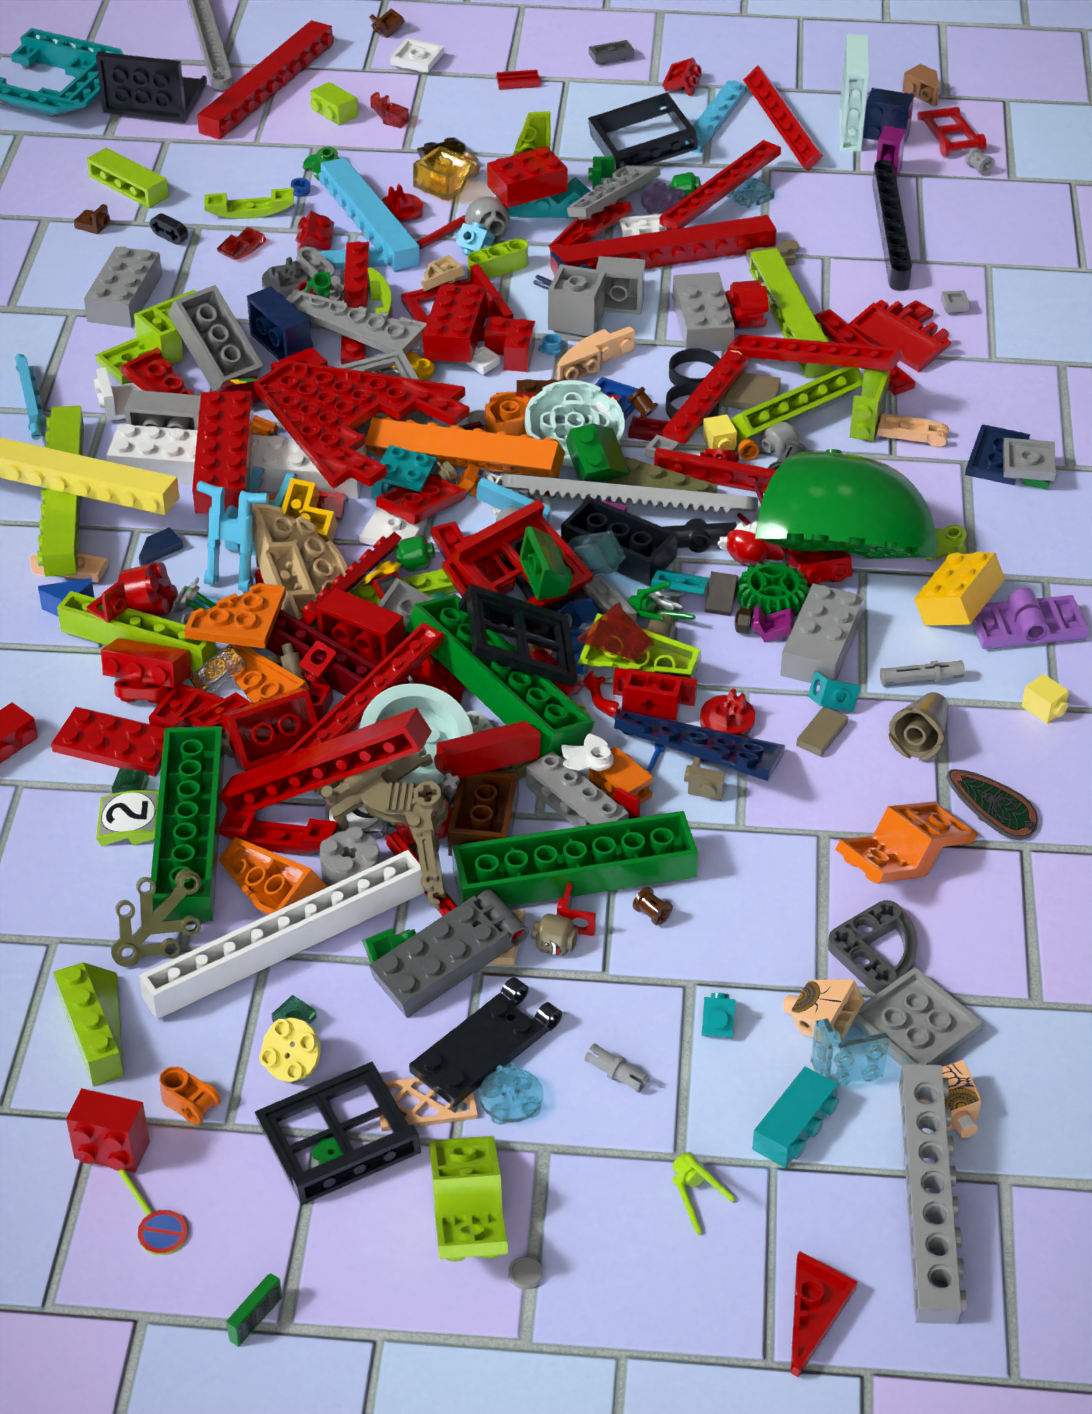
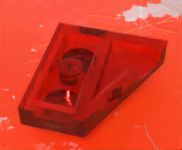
(617, 635)

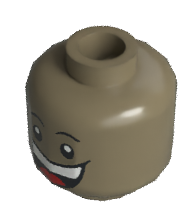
(555, 934)

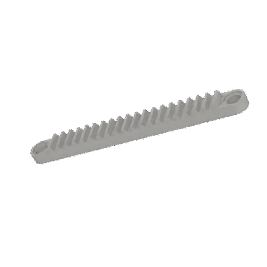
(210, 44)
(629, 492)

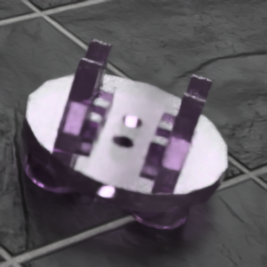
(661, 198)

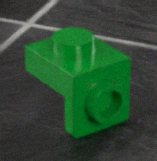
(602, 168)

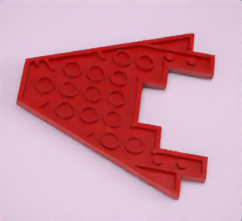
(327, 403)

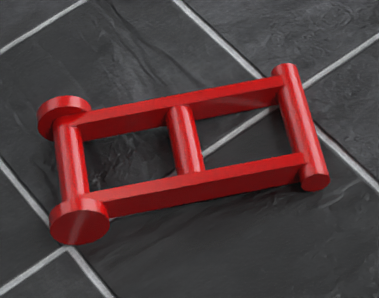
(961, 125)

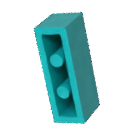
(795, 1117)

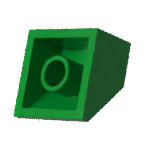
(596, 453)
(544, 565)

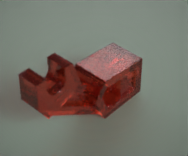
(390, 113)

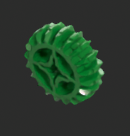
(772, 588)

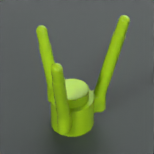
(692, 1173)

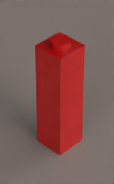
(488, 750)

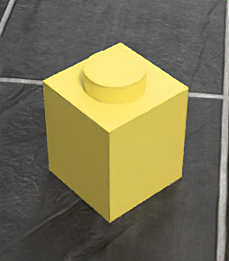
(719, 433)
(1045, 698)

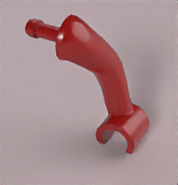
(606, 706)

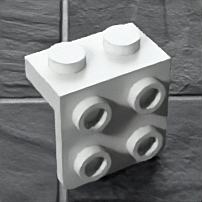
(112, 397)

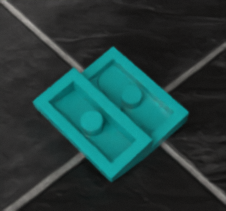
(682, 582)

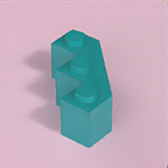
(552, 206)

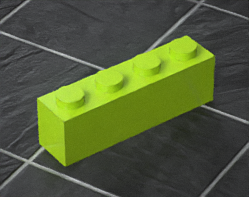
(128, 177)

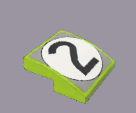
(127, 816)

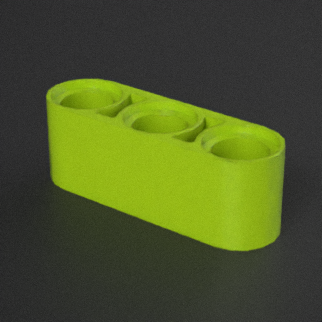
(500, 258)

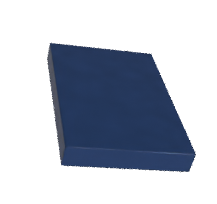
(987, 454)

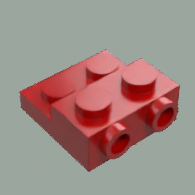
(821, 565)
(491, 567)

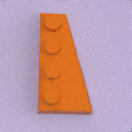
(262, 677)

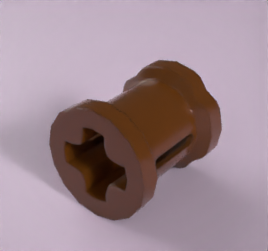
(642, 402)
(652, 906)

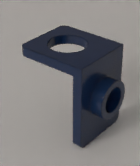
(581, 611)

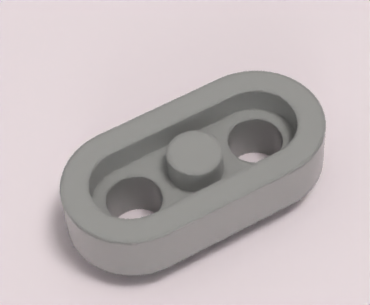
(313, 262)

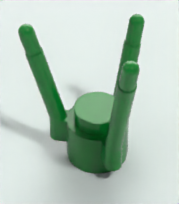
(646, 606)

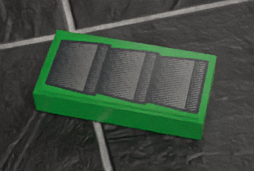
(254, 1309)

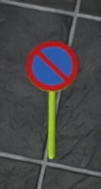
(161, 1230)

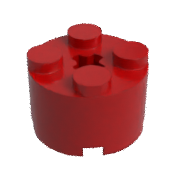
(748, 303)
(149, 589)

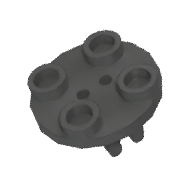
(284, 277)

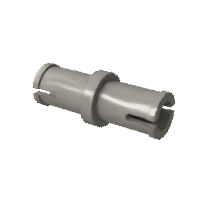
(616, 1067)

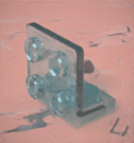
(848, 1060)

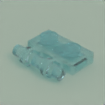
(751, 192)

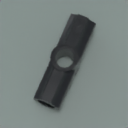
(699, 535)

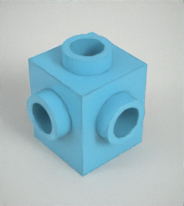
(473, 238)

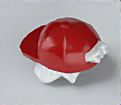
(748, 550)

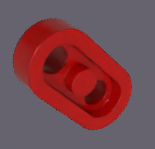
(132, 690)

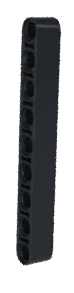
(891, 225)

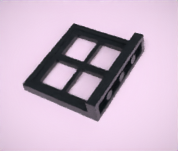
(524, 618)
(353, 1163)

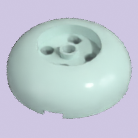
(570, 402)

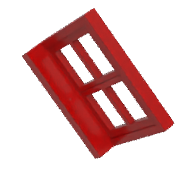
(496, 304)
(500, 536)

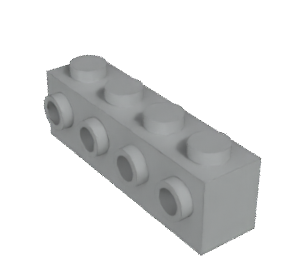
(571, 793)

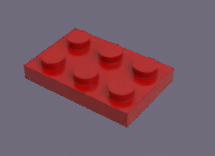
(416, 505)

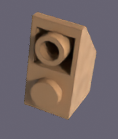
(922, 83)

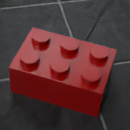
(527, 176)
(360, 625)
(268, 727)

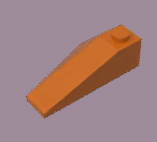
(268, 877)

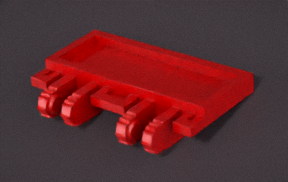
(890, 327)

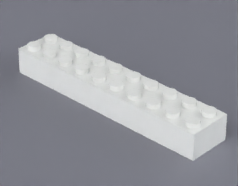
(174, 450)

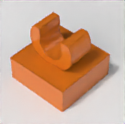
(469, 479)

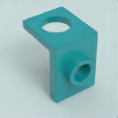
(834, 693)

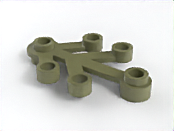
(154, 921)

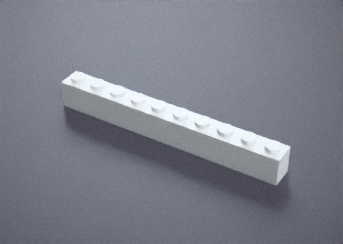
(280, 934)

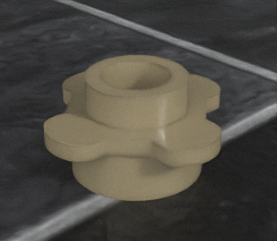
(446, 471)

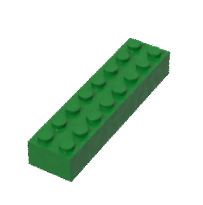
(503, 689)
(189, 817)
(588, 856)

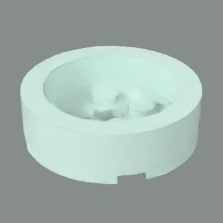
(438, 709)

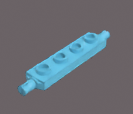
(31, 396)

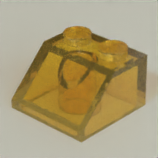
(442, 173)

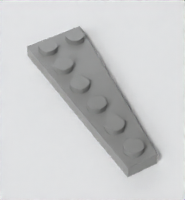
(623, 182)
(359, 324)

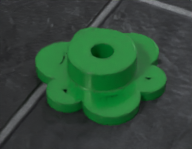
(326, 1150)

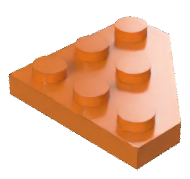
(239, 619)

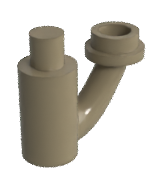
(289, 660)

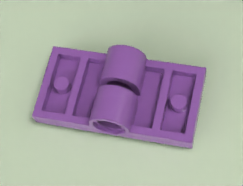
(1029, 620)

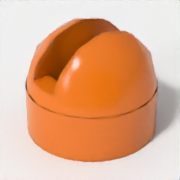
(751, 450)

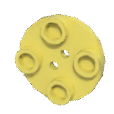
(279, 1042)

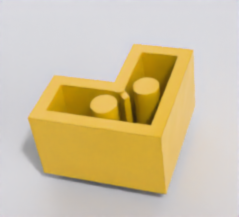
(302, 501)

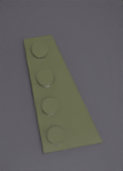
(654, 476)

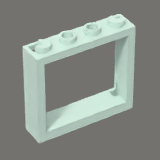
(853, 93)

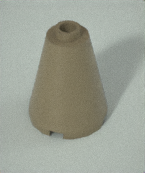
(920, 727)

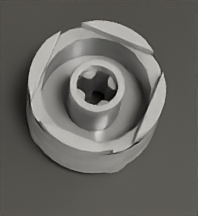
(347, 855)

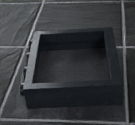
(650, 151)

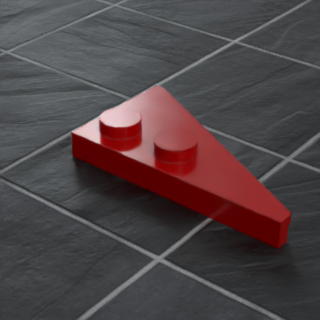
(818, 1302)

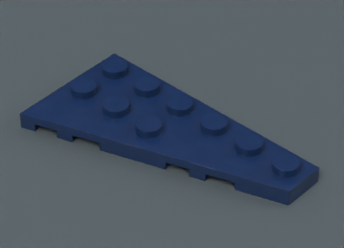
(730, 750)

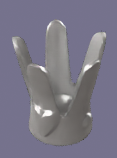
(663, 603)

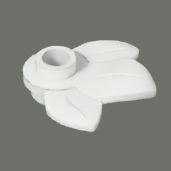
(592, 755)

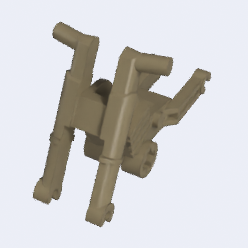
(400, 805)

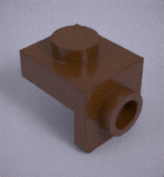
(387, 23)

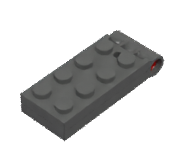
(448, 951)

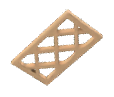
(445, 1114)

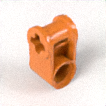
(190, 1097)

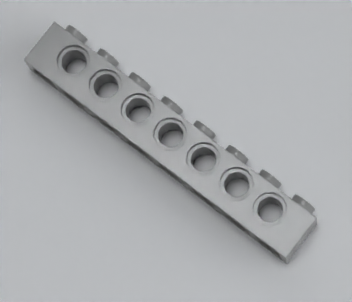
(931, 1302)

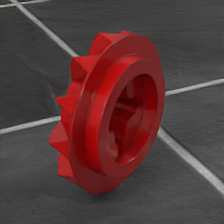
(728, 455)

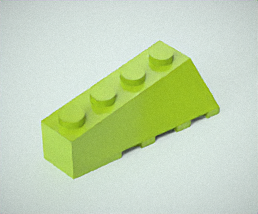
(663, 657)
(92, 1011)

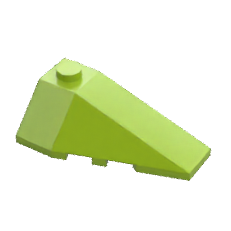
(535, 132)

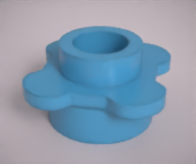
(552, 344)

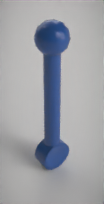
(658, 749)

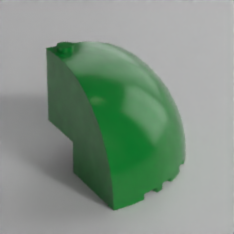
(845, 506)

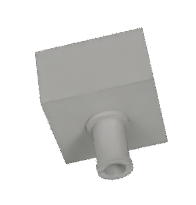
(623, 284)

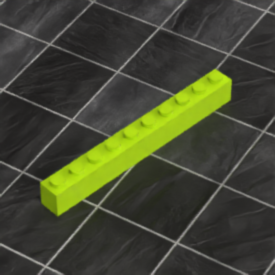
(59, 509)

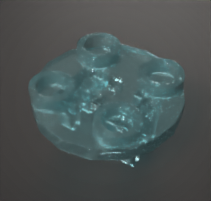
(512, 1106)

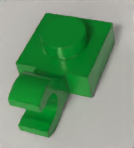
(384, 942)

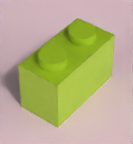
(334, 103)

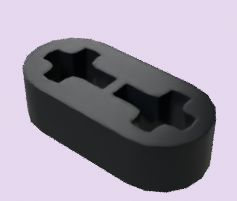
(168, 228)

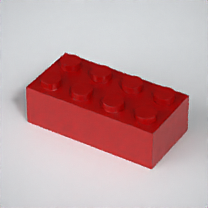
(455, 323)

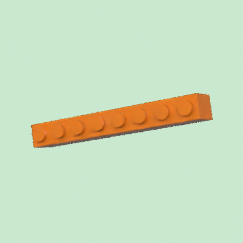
(461, 447)

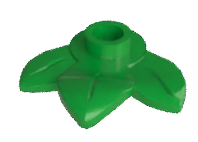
(323, 155)

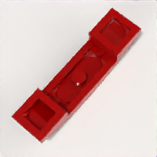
(276, 836)

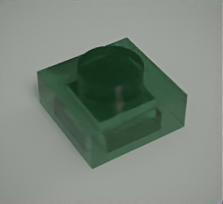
(130, 780)
(294, 1008)

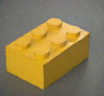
(959, 589)

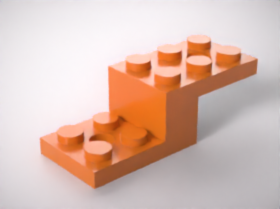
(905, 842)

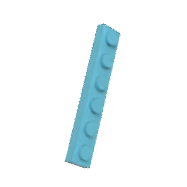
(718, 112)

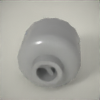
(776, 436)

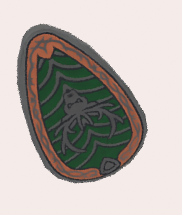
(995, 804)

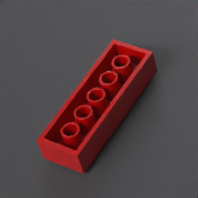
(223, 446)

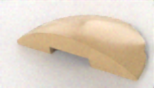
(294, 557)

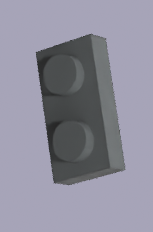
(611, 51)

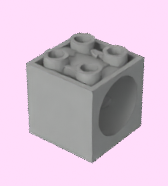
(576, 300)

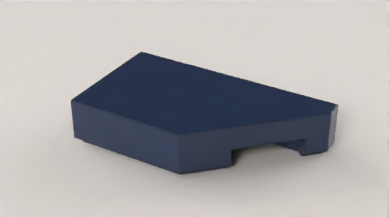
(159, 545)

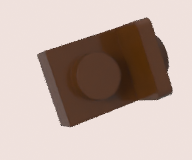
(92, 220)

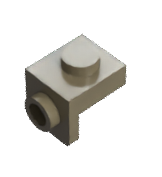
(704, 781)

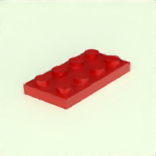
(111, 741)

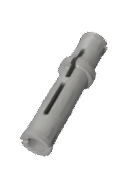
(926, 672)

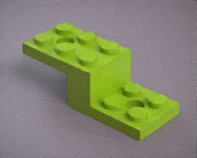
(152, 331)
(467, 1198)

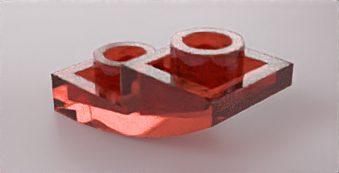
(243, 244)

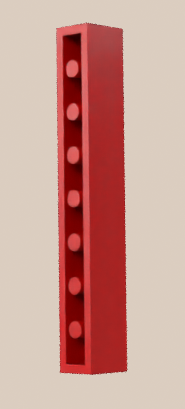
(327, 762)

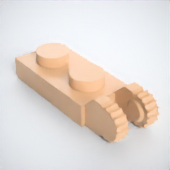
(913, 429)

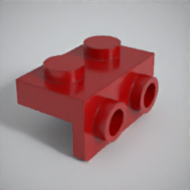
(315, 231)

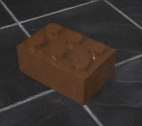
(483, 808)

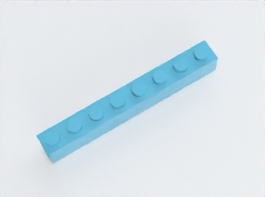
(369, 214)

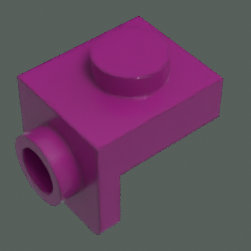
(774, 625)

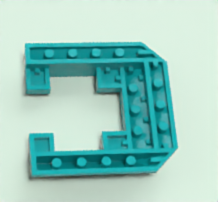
(63, 52)

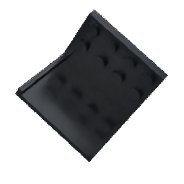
(146, 87)

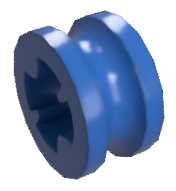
(301, 187)

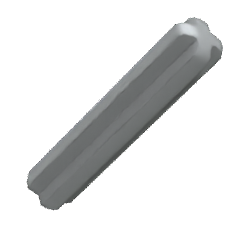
(449, 786)

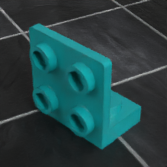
(404, 469)

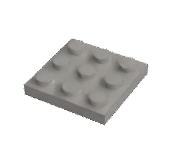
(919, 1019)

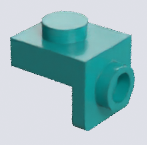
(718, 1016)

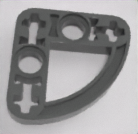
(858, 944)

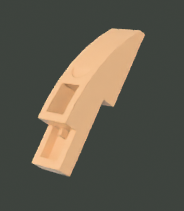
(597, 348)

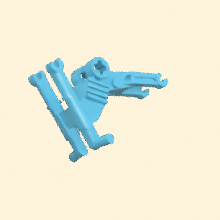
(236, 525)

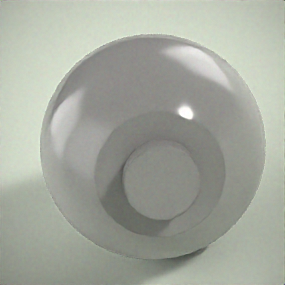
(489, 213)

